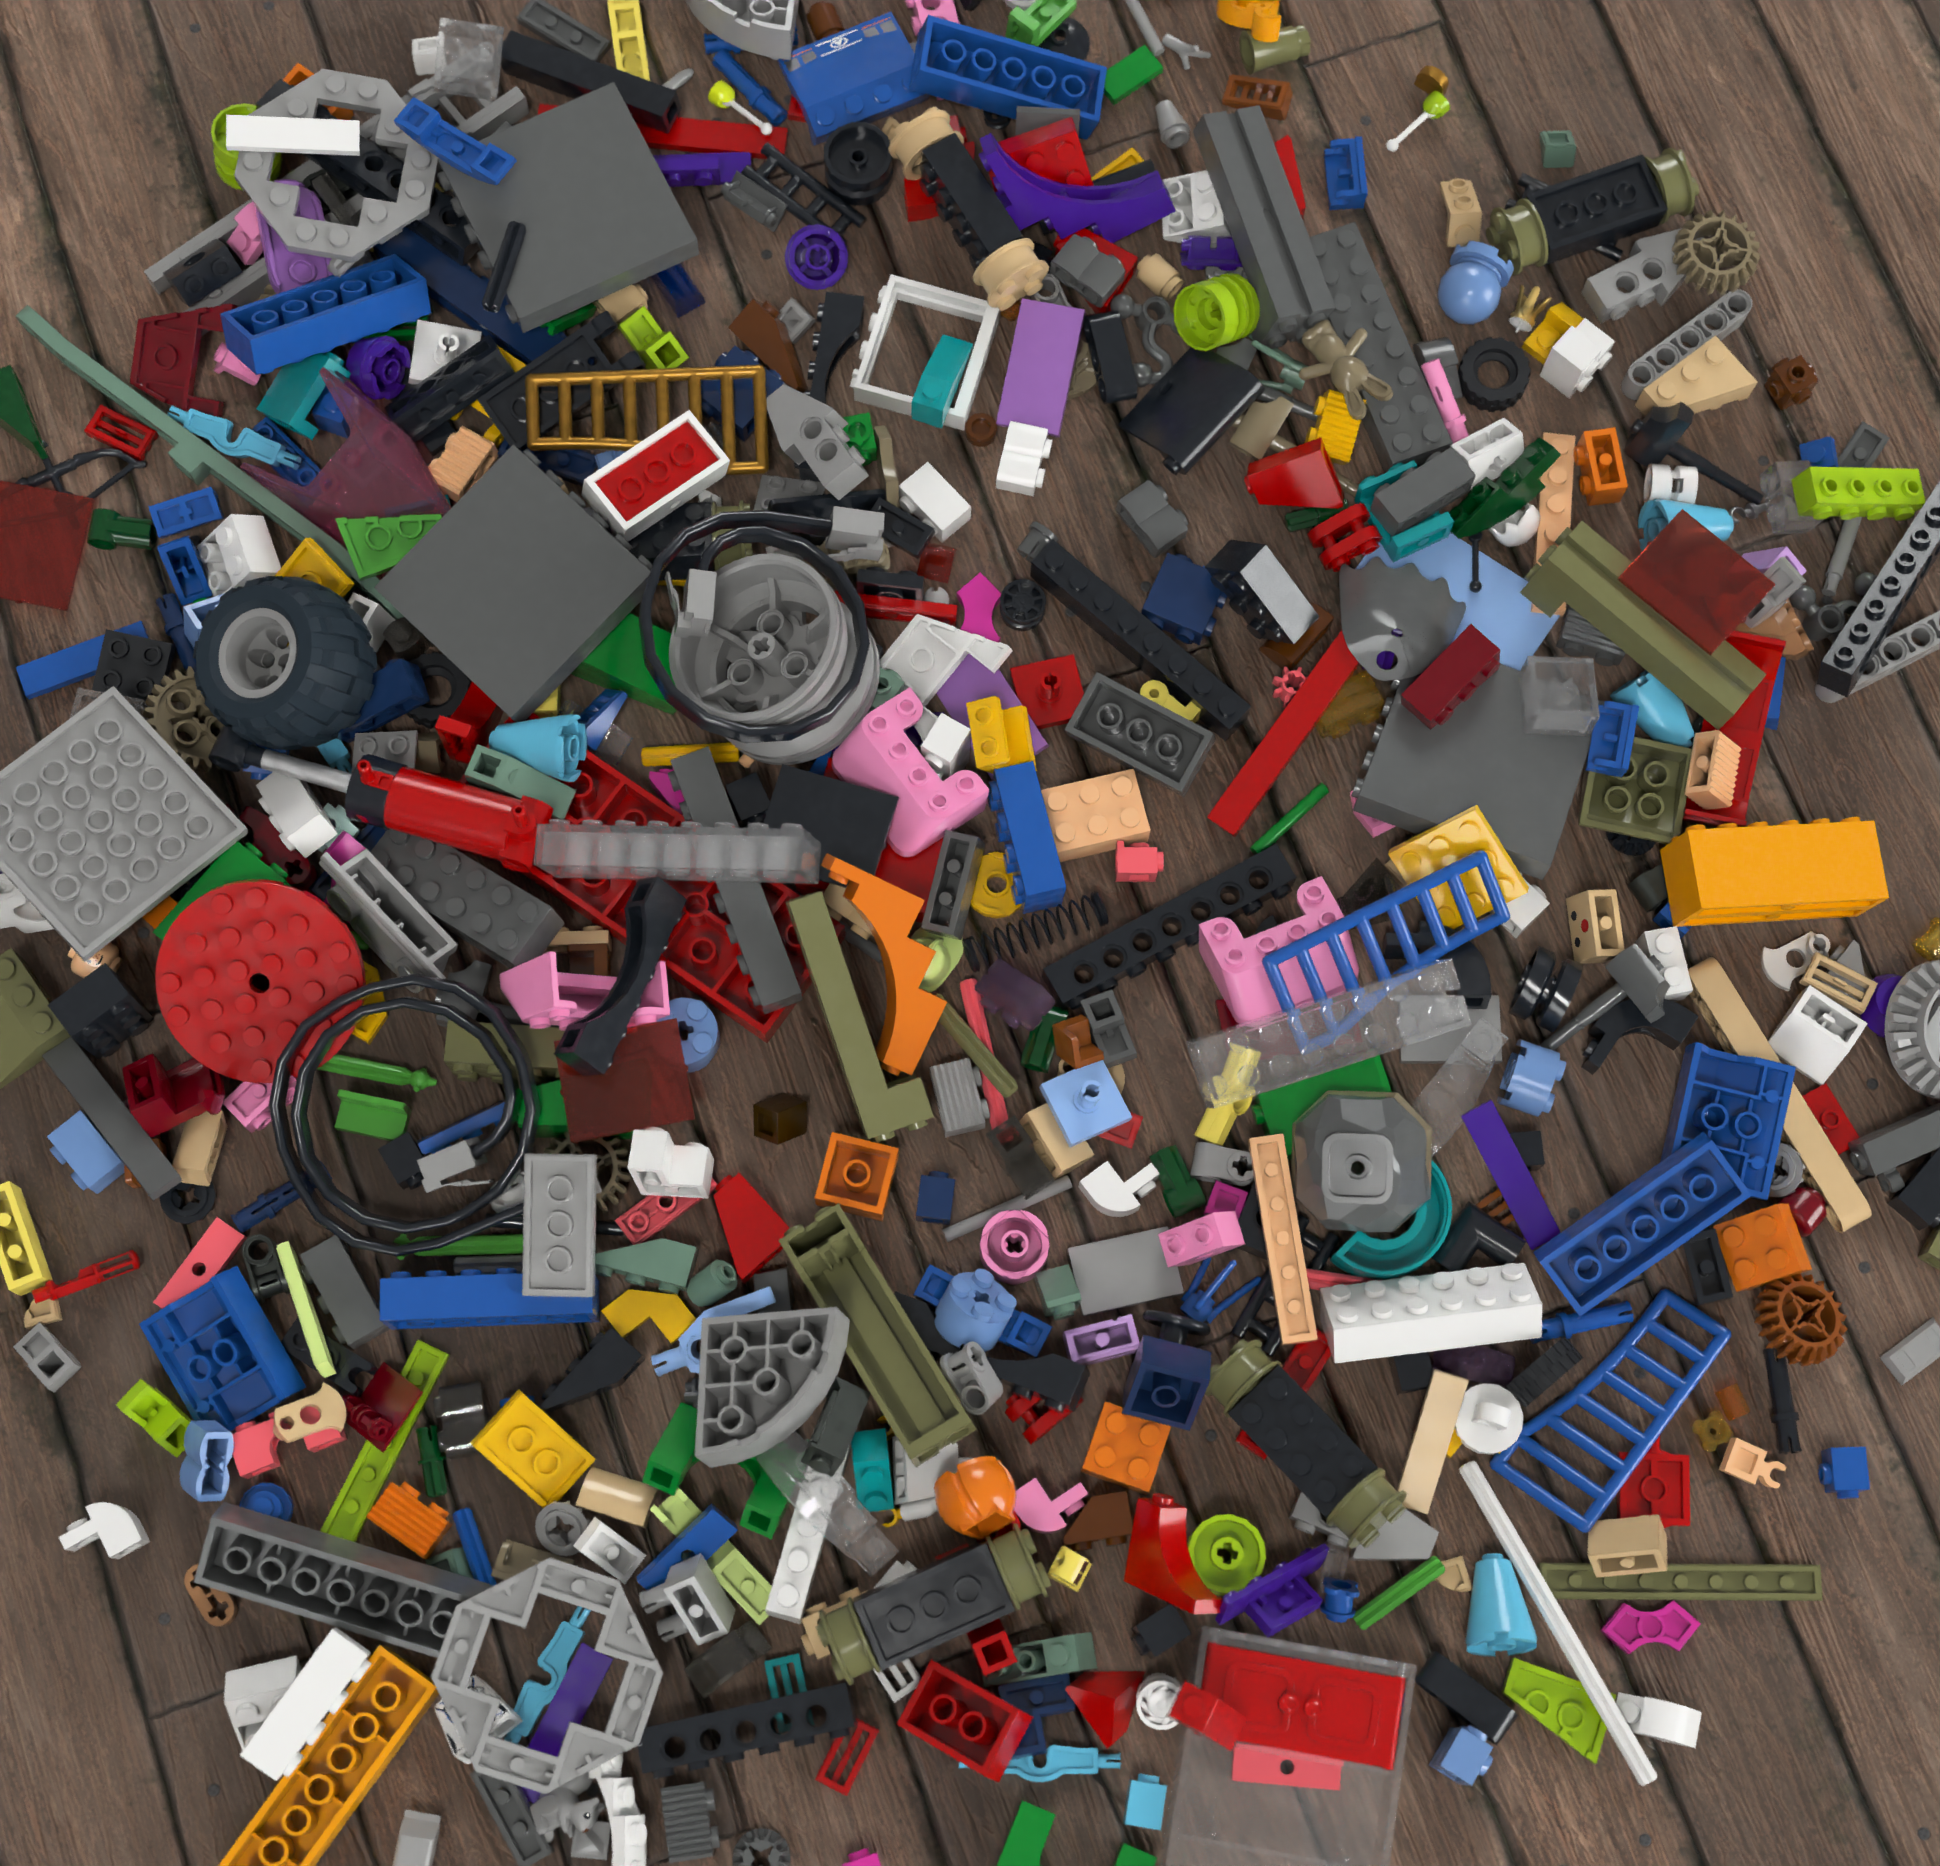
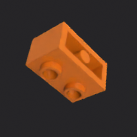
(1600, 466)

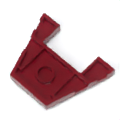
(168, 356)

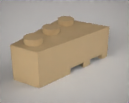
(1700, 381)

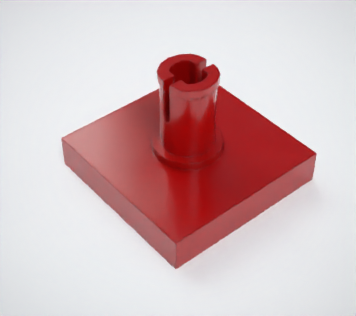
(1048, 690)

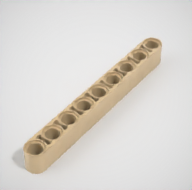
(1741, 1036)

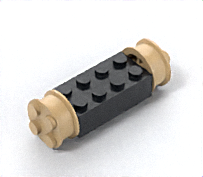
(964, 198)

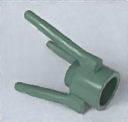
(1289, 373)

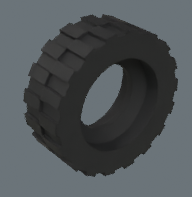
(1500, 351)
(439, 665)
(1544, 1371)

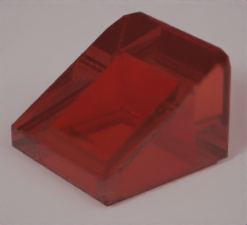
(937, 562)

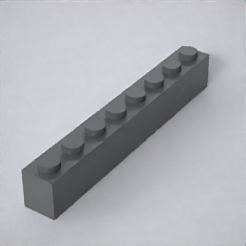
(744, 902)

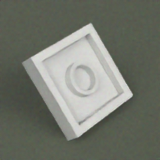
(436, 346)

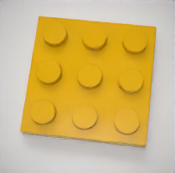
(1449, 843)

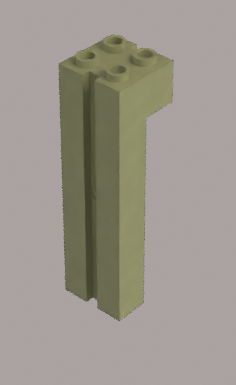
(1585, 576)
(878, 1104)
(880, 1335)

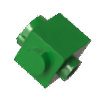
(861, 436)

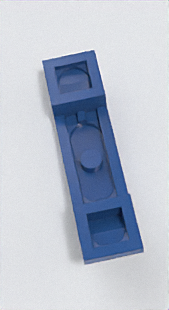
(452, 145)
(1021, 1332)

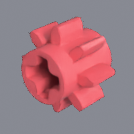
(1294, 678)

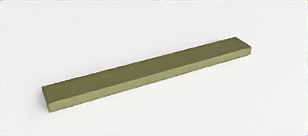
(1688, 1582)

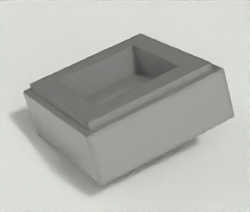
(796, 319)
(593, 1843)

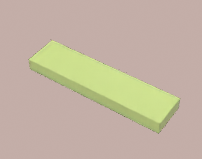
(305, 1310)

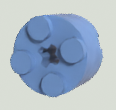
(702, 1028)
(1531, 1078)
(974, 1310)

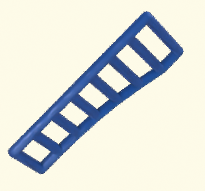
(1391, 903)
(1579, 1396)

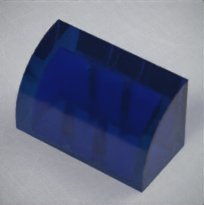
(678, 289)

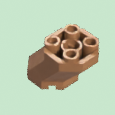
(1783, 626)

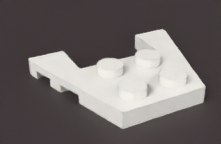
(930, 653)

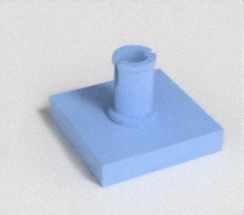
(1085, 1102)

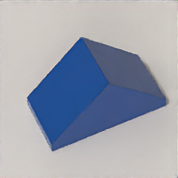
(185, 570)

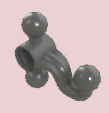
(1126, 307)
(1833, 615)

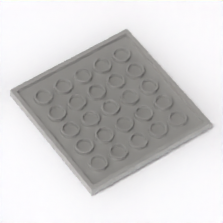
(106, 823)

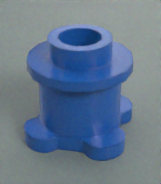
(1339, 1599)

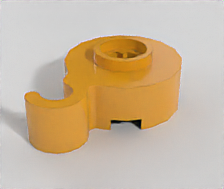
(1257, 15)

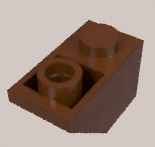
(1103, 1518)

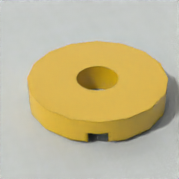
(987, 902)

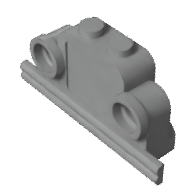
(388, 917)

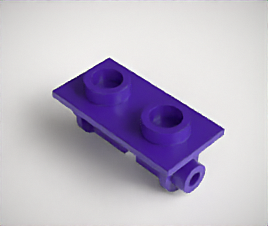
(1197, 253)

